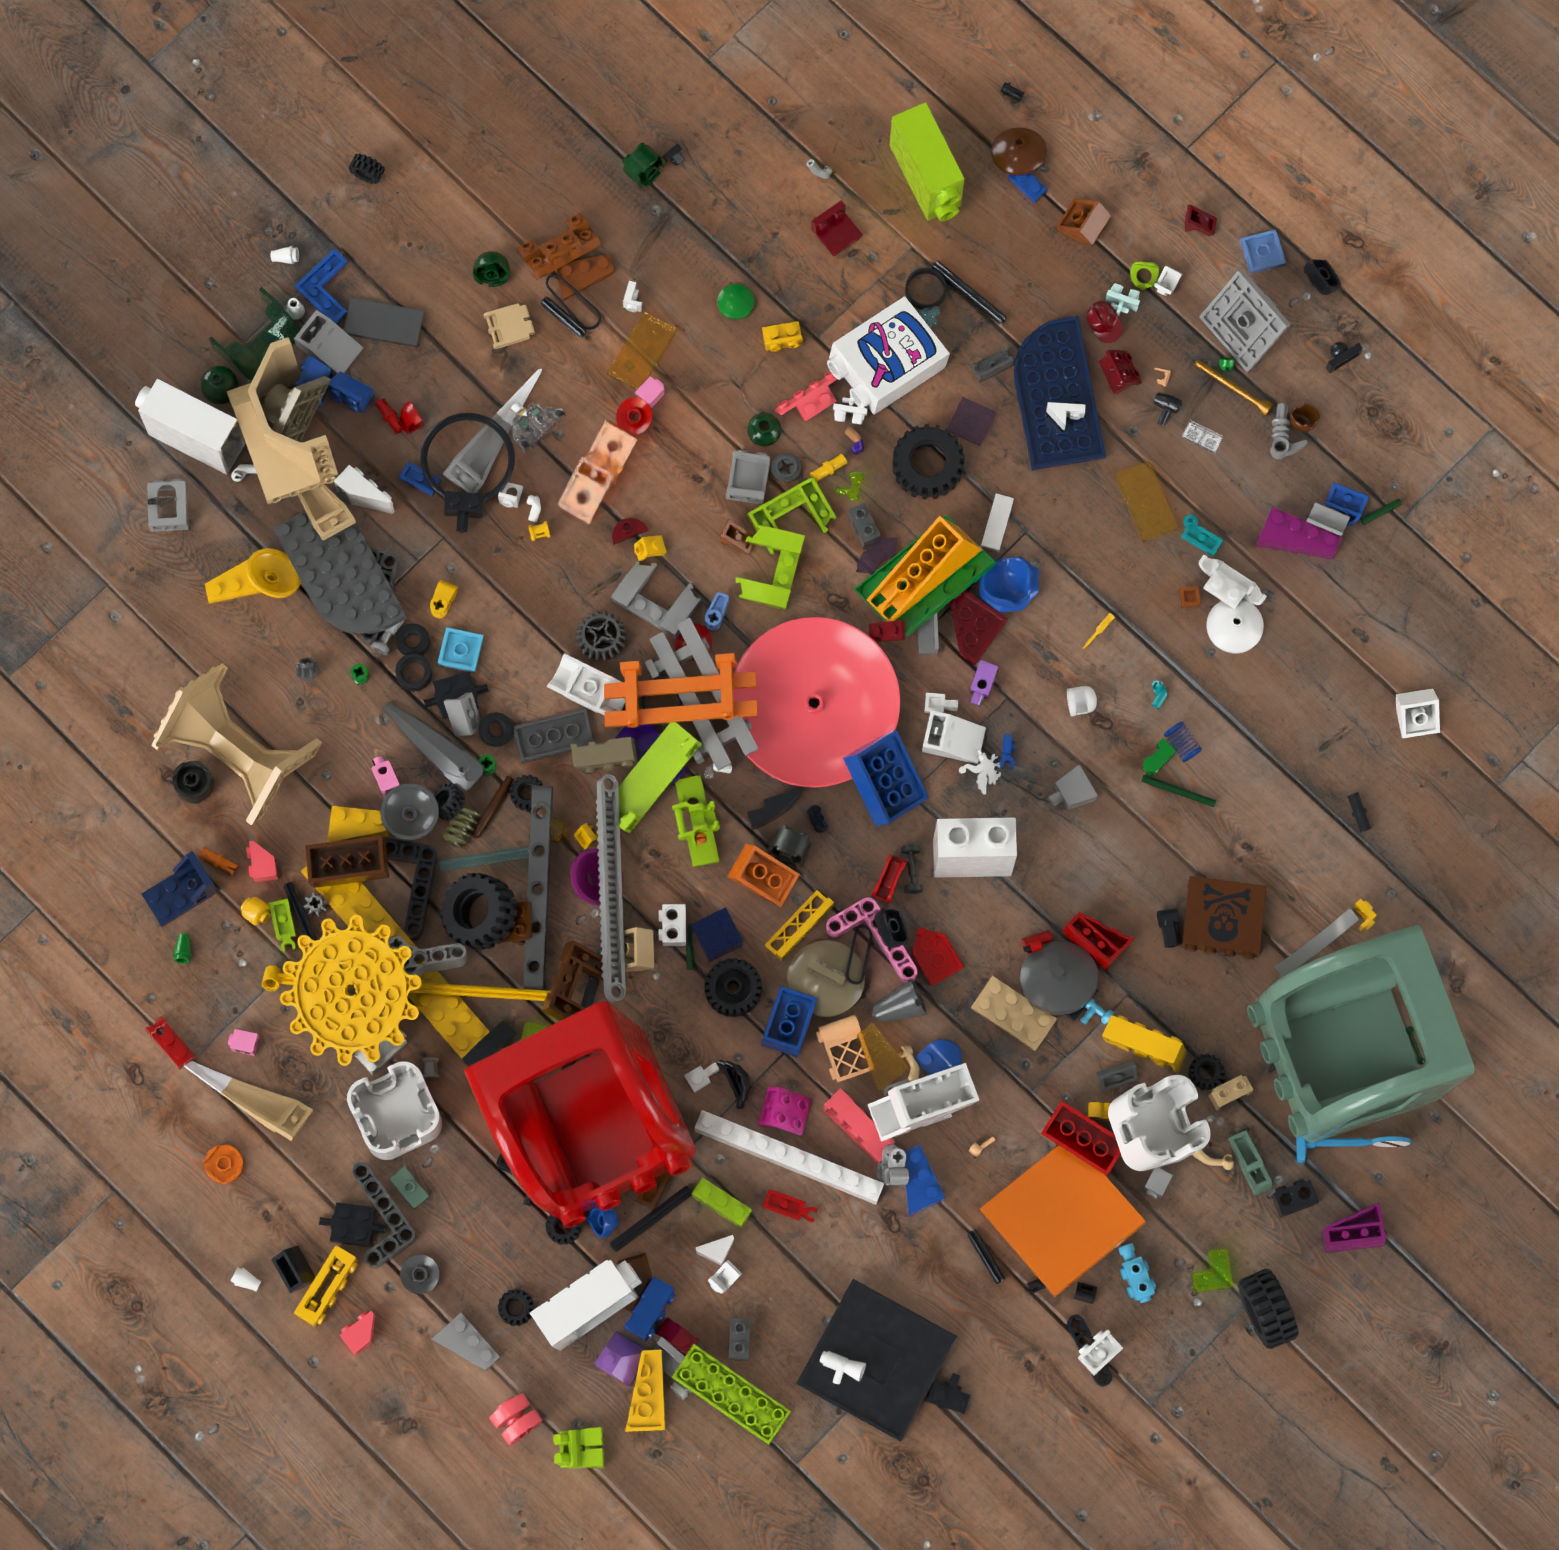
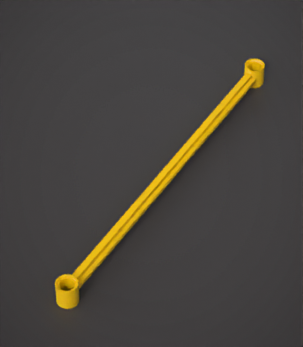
(273, 978)

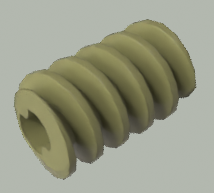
(460, 827)

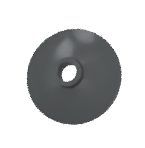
(418, 1264)

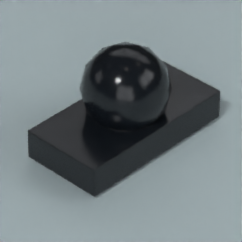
(1342, 355)

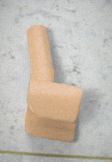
(975, 1149)

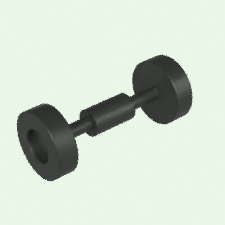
(910, 850)

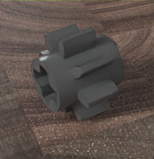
(307, 669)

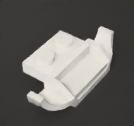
(1229, 584)

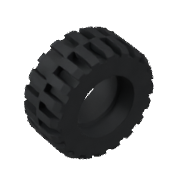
(458, 905)
(1268, 1308)

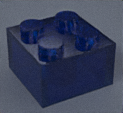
(717, 935)

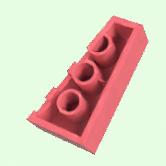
(856, 1124)

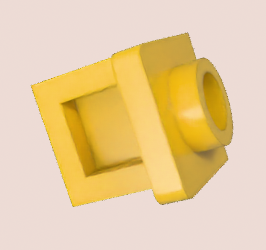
(650, 547)
(1365, 910)

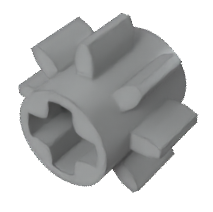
(311, 900)

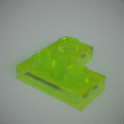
(1219, 1275)

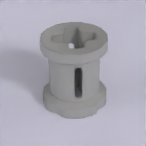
(430, 1068)

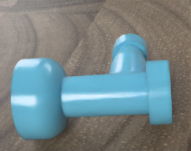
(1095, 1008)

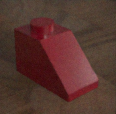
(676, 1336)

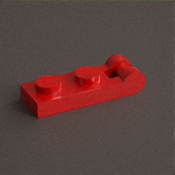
(170, 1043)

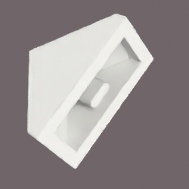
(716, 1250)

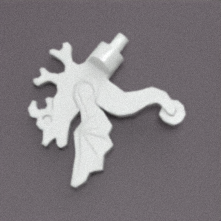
(985, 768)

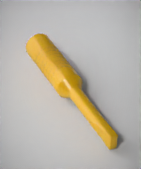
(1100, 628)

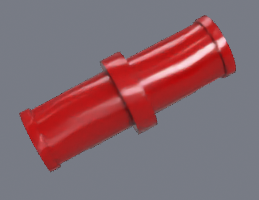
(390, 416)

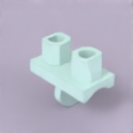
(1121, 302)

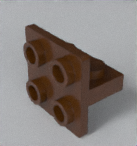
(522, 927)

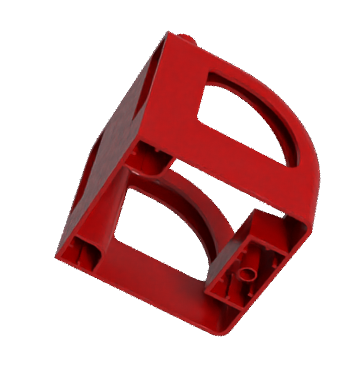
(588, 1127)

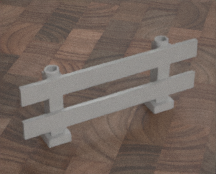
(671, 663)

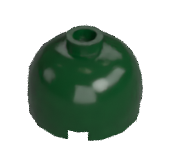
(491, 269)
(216, 383)

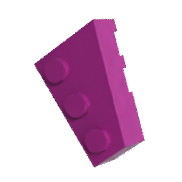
(1356, 1232)

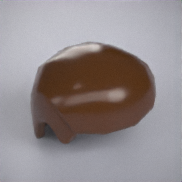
(1304, 418)

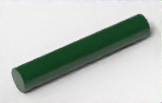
(1383, 510)

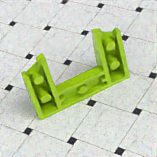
(804, 493)
(790, 547)

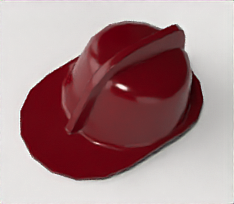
(1104, 322)

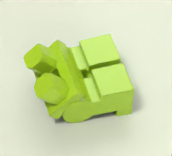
(572, 1448)

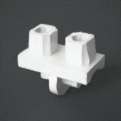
(840, 411)

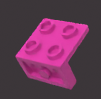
(784, 1110)

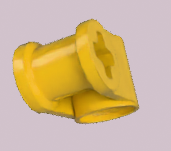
(444, 596)

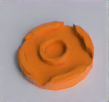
(224, 1164)

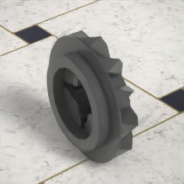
(787, 459)

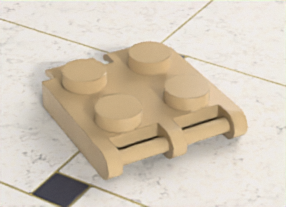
(509, 325)

